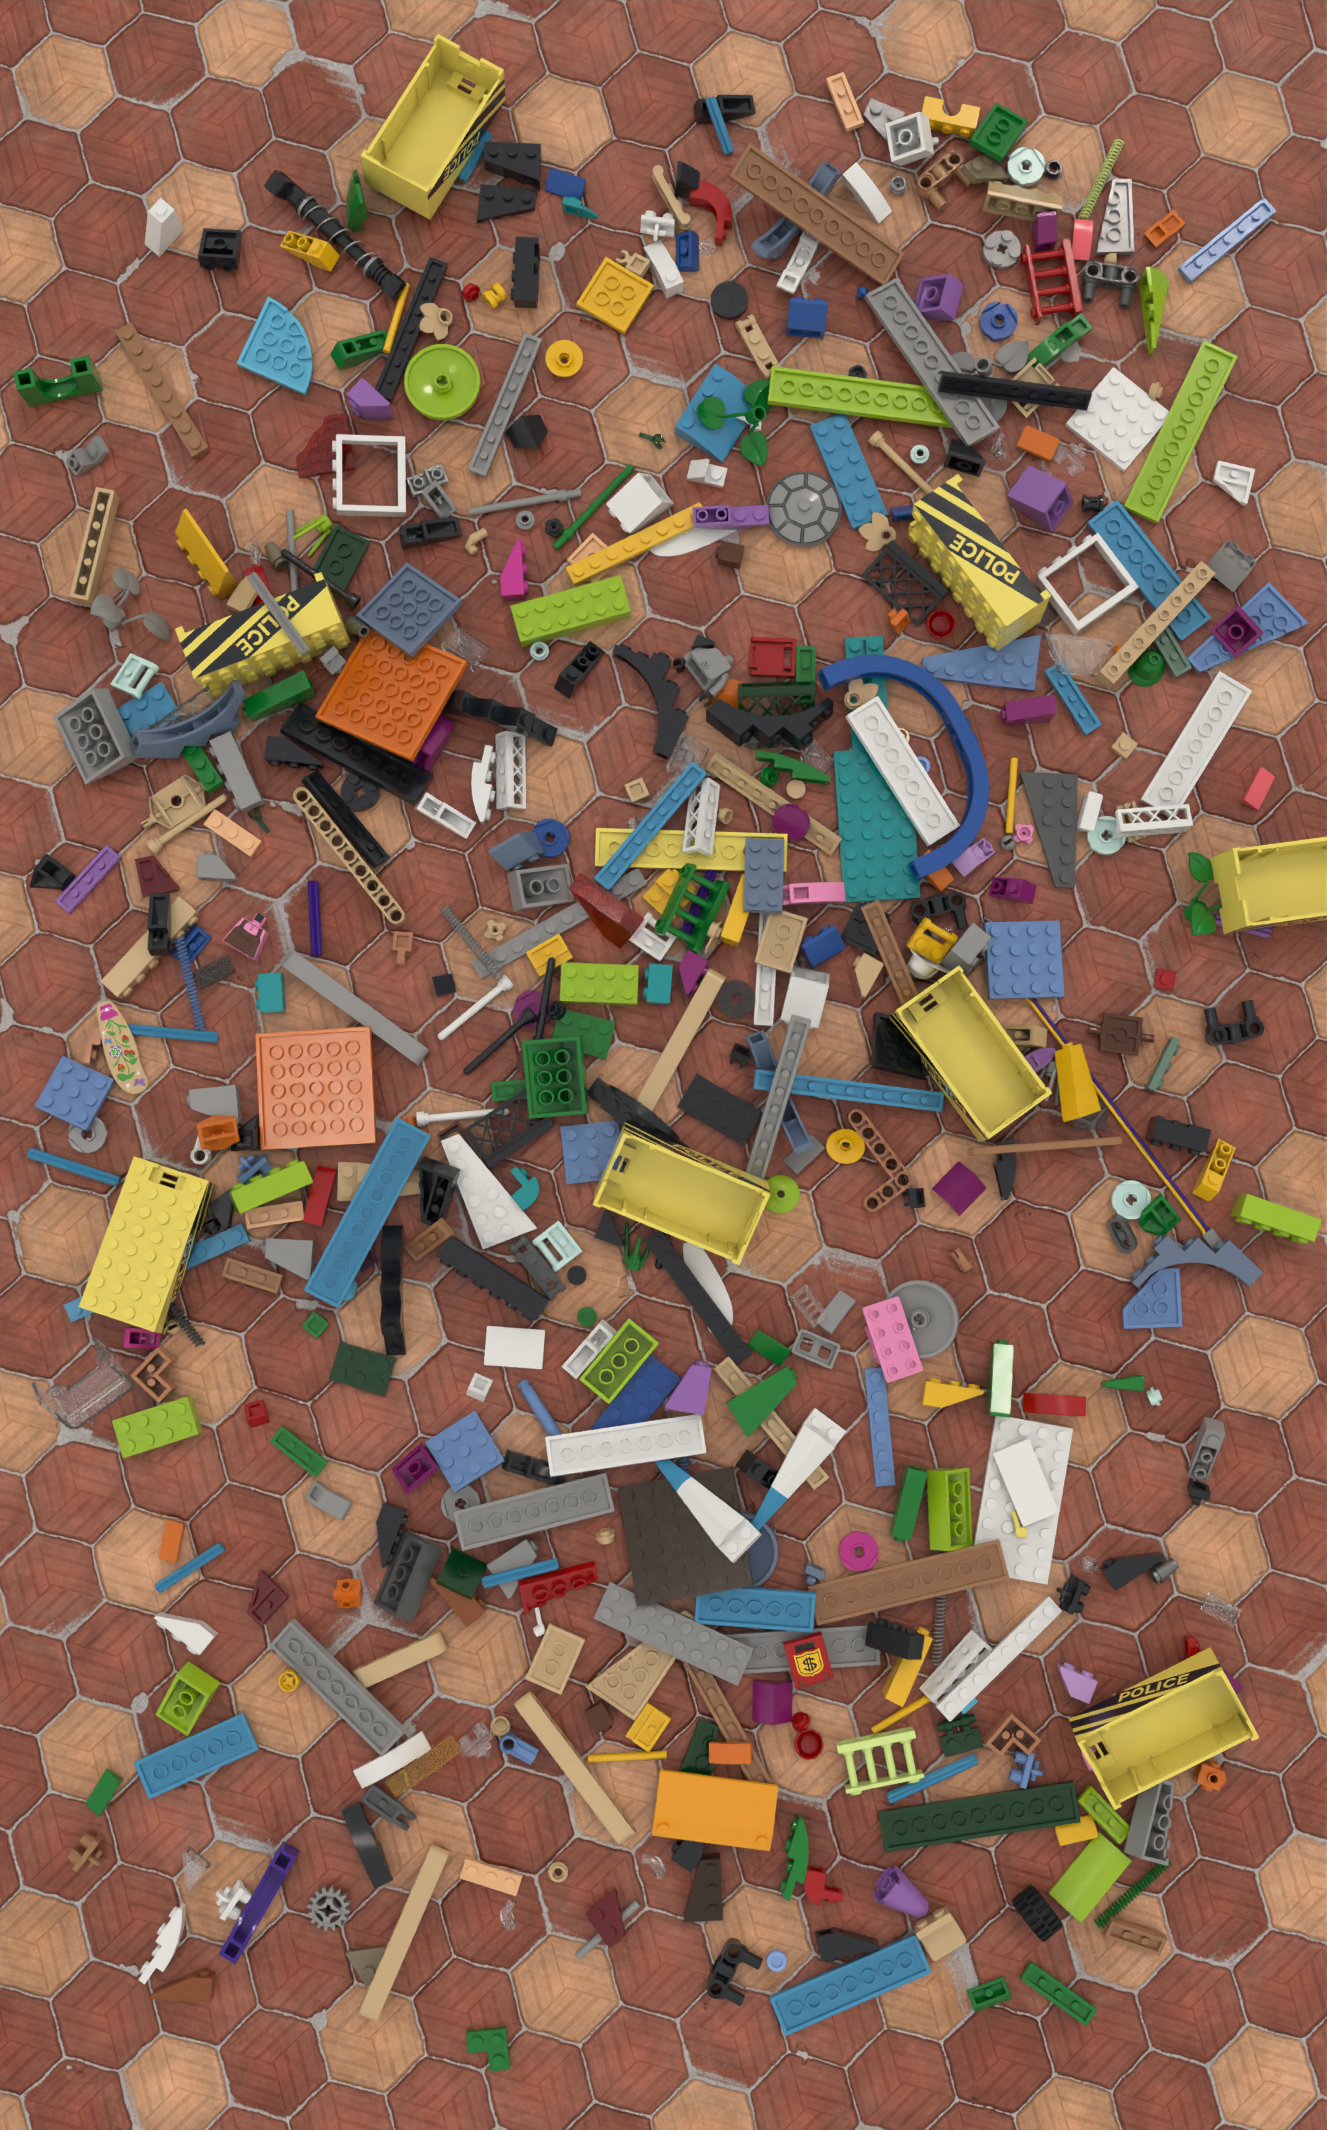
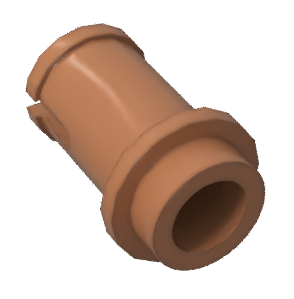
(961, 1261)

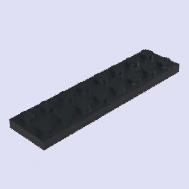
(356, 755)

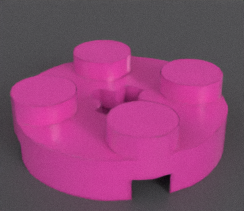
(858, 1562)

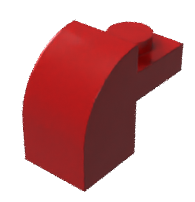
(816, 1888)

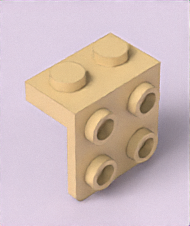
(939, 1933)

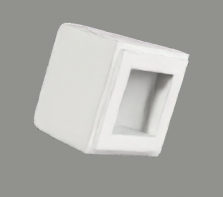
(479, 1387)

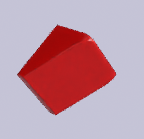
(256, 1413)

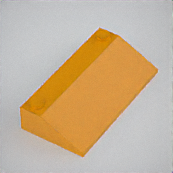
(714, 1810)

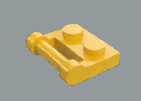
(929, 946)

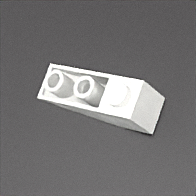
(192, 1632)

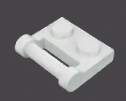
(649, 941)

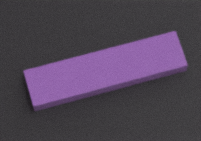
(88, 879)

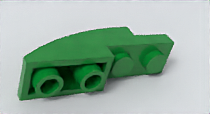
(1059, 341)
(798, 1851)

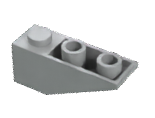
(1206, 1448)

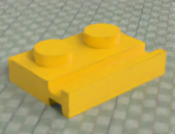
(553, 948)
(648, 1727)

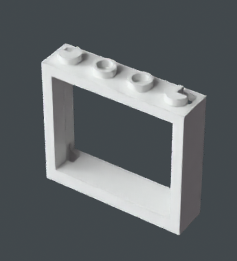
(369, 510)
(1064, 612)

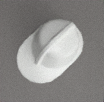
(923, 967)

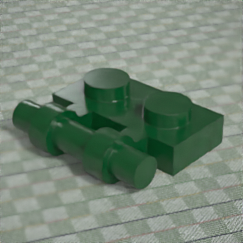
(959, 1741)

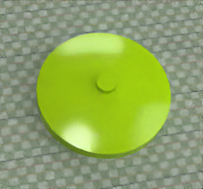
(442, 382)

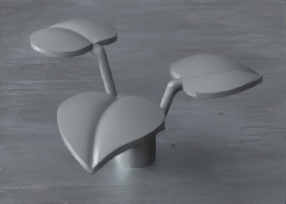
(1011, 356)
(113, 615)

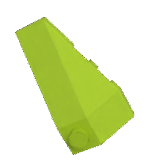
(1152, 296)

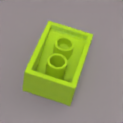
(187, 1698)

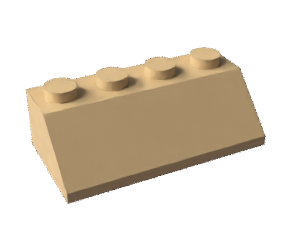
(1019, 202)

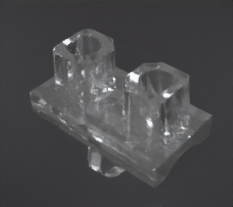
(1076, 465)
(470, 1747)

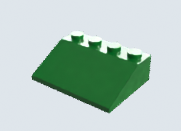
(555, 1076)

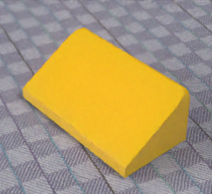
(1076, 1832)

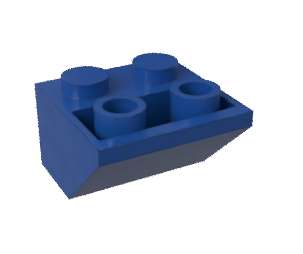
(807, 317)
(822, 947)

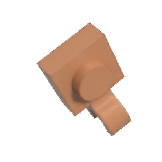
(402, 943)

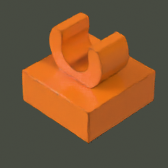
(898, 620)

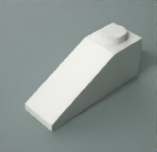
(664, 269)

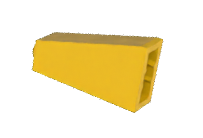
(736, 918)
(1075, 1083)
(904, 1674)

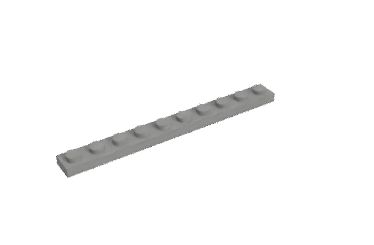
(554, 925)
(778, 1096)

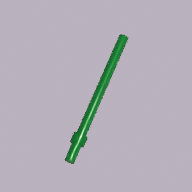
(568, 533)

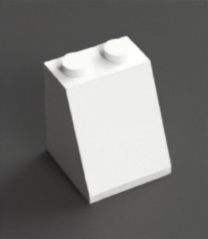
(639, 503)
(805, 995)

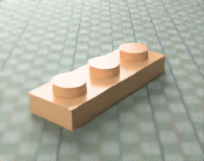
(844, 102)
(233, 833)
(274, 1214)
(491, 1876)

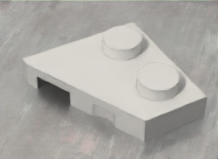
(1234, 480)

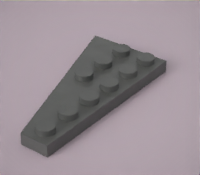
(1055, 816)

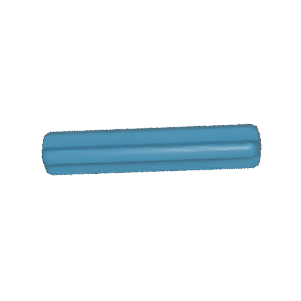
(719, 125)
(474, 157)

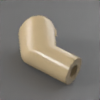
(473, 539)

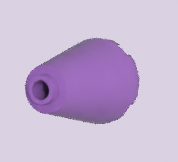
(900, 1893)

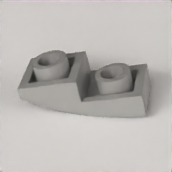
(419, 482)
(837, 1310)

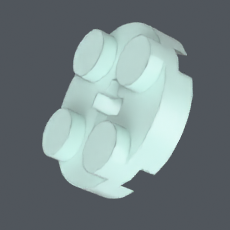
(1025, 177)
(1097, 843)
(1122, 1191)

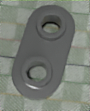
(1121, 1234)

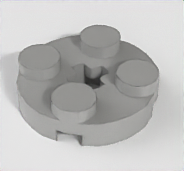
(997, 259)
(92, 1144)
(450, 1499)

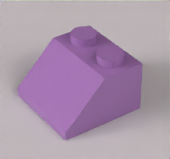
(939, 297)
(368, 402)

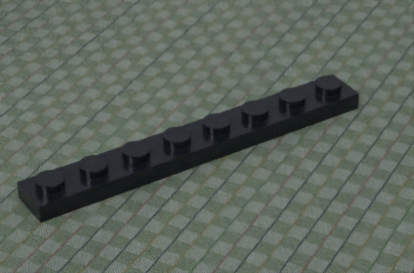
(409, 330)
(1014, 390)
(698, 1297)

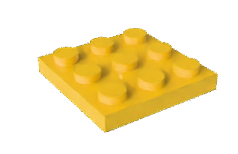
(615, 295)

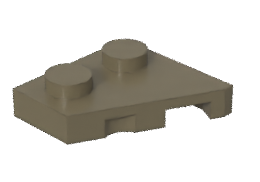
(984, 170)
(366, 1961)

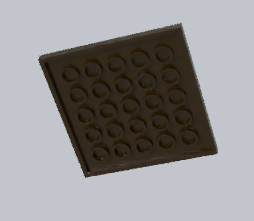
(671, 1549)

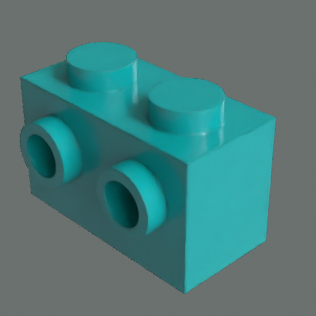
(659, 984)
(271, 993)

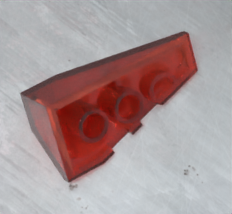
(609, 914)

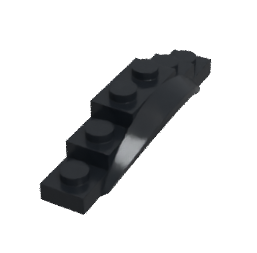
(629, 1110)

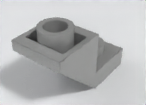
(87, 458)
(332, 660)
(328, 1501)

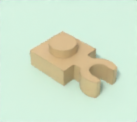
(635, 264)

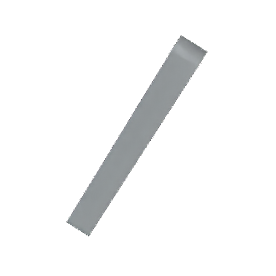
(355, 1007)

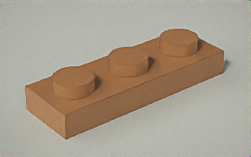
(429, 1239)
(252, 1275)
(1135, 1936)

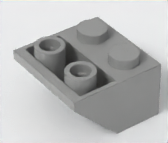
(1231, 565)

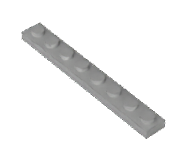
(505, 405)

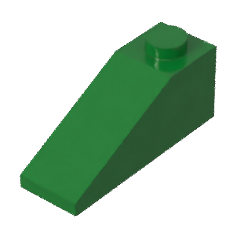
(358, 349)

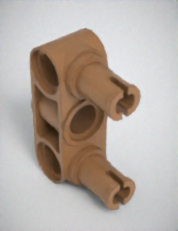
(939, 175)

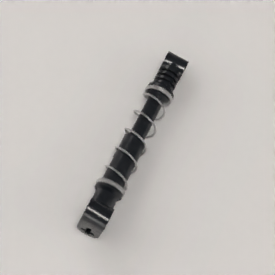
(306, 207)

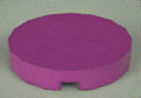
(792, 821)
(532, 1000)

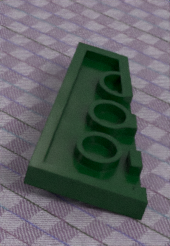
(697, 1754)

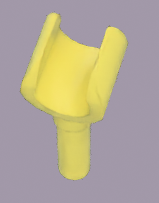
(1020, 1532)

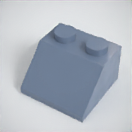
(517, 851)

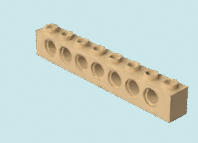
(1155, 625)

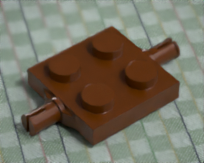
(1120, 1034)

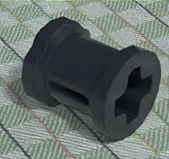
(1092, 503)

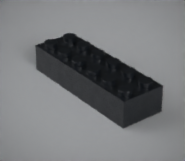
(494, 1278)

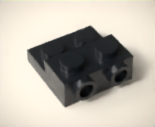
(220, 249)
(858, 932)

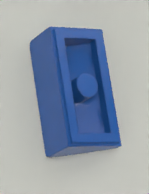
(565, 184)
(687, 251)
(901, 513)
(195, 940)

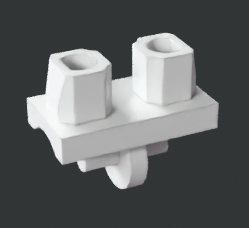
(657, 225)
(229, 1898)

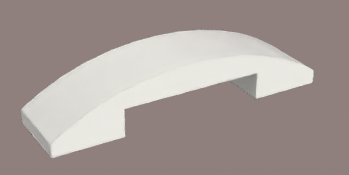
(798, 264)
(392, 1760)

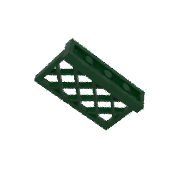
(779, 689)

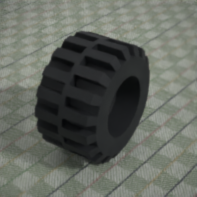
(1037, 1913)

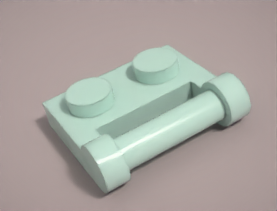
(131, 672)
(561, 1241)

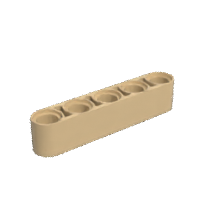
(400, 1659)

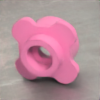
(1028, 829)

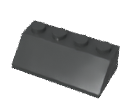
(408, 1576)

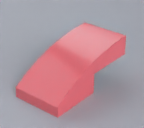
(1082, 239)

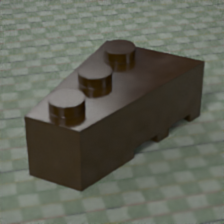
(705, 1895)

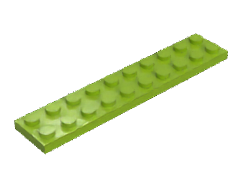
(854, 396)
(1180, 432)

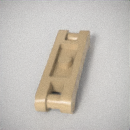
(667, 193)
(757, 345)

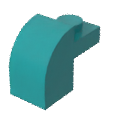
(528, 1192)

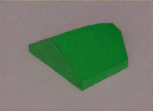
(1158, 1217)

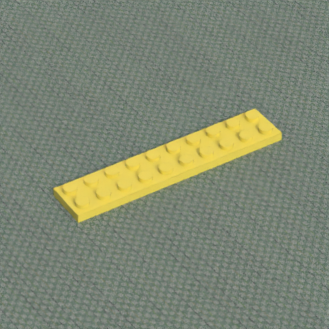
(667, 847)

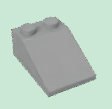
(540, 887)

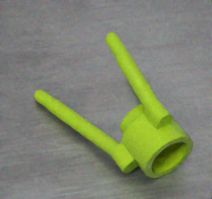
(321, 524)

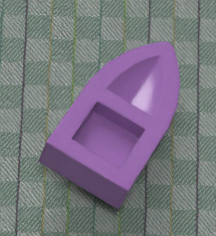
(1040, 1058)

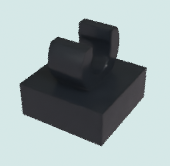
(741, 1054)
(916, 1198)
(1198, 1491)

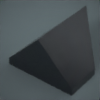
(527, 432)
(51, 874)
(249, 1136)

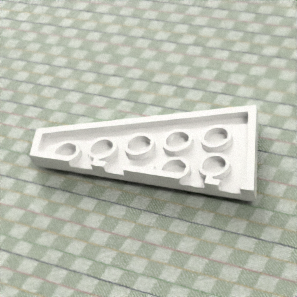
(487, 1201)

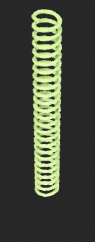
(1105, 164)

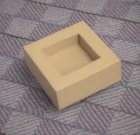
(1124, 746)
(636, 790)

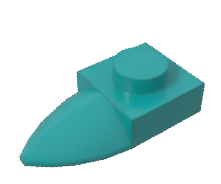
(574, 206)

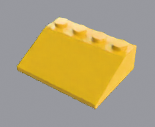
(205, 556)

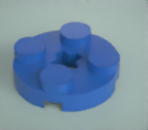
(1000, 311)
(555, 828)

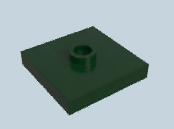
(461, 1574)

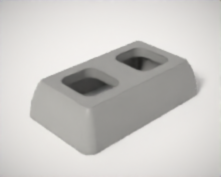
(812, 1355)

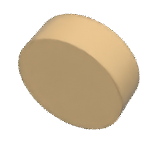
(795, 789)

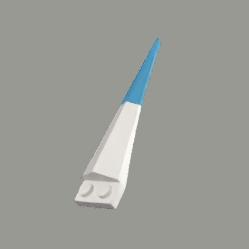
(810, 1447)
(723, 1524)

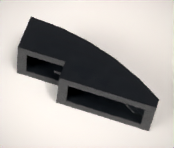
(731, 108)
(429, 532)
(159, 924)
(1005, 1170)
(530, 1467)

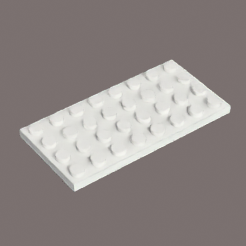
(1028, 1556)

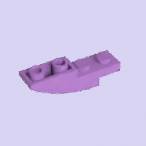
(729, 517)

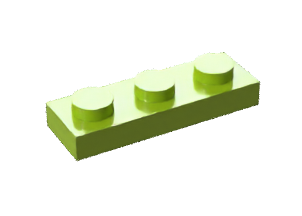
(1104, 1814)

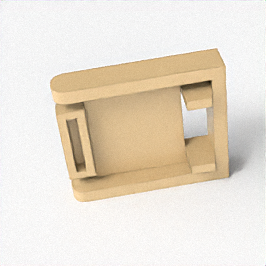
(1034, 375)

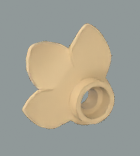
(432, 321)
(874, 532)
(860, 691)
(714, 933)

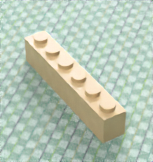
(94, 546)
(138, 961)

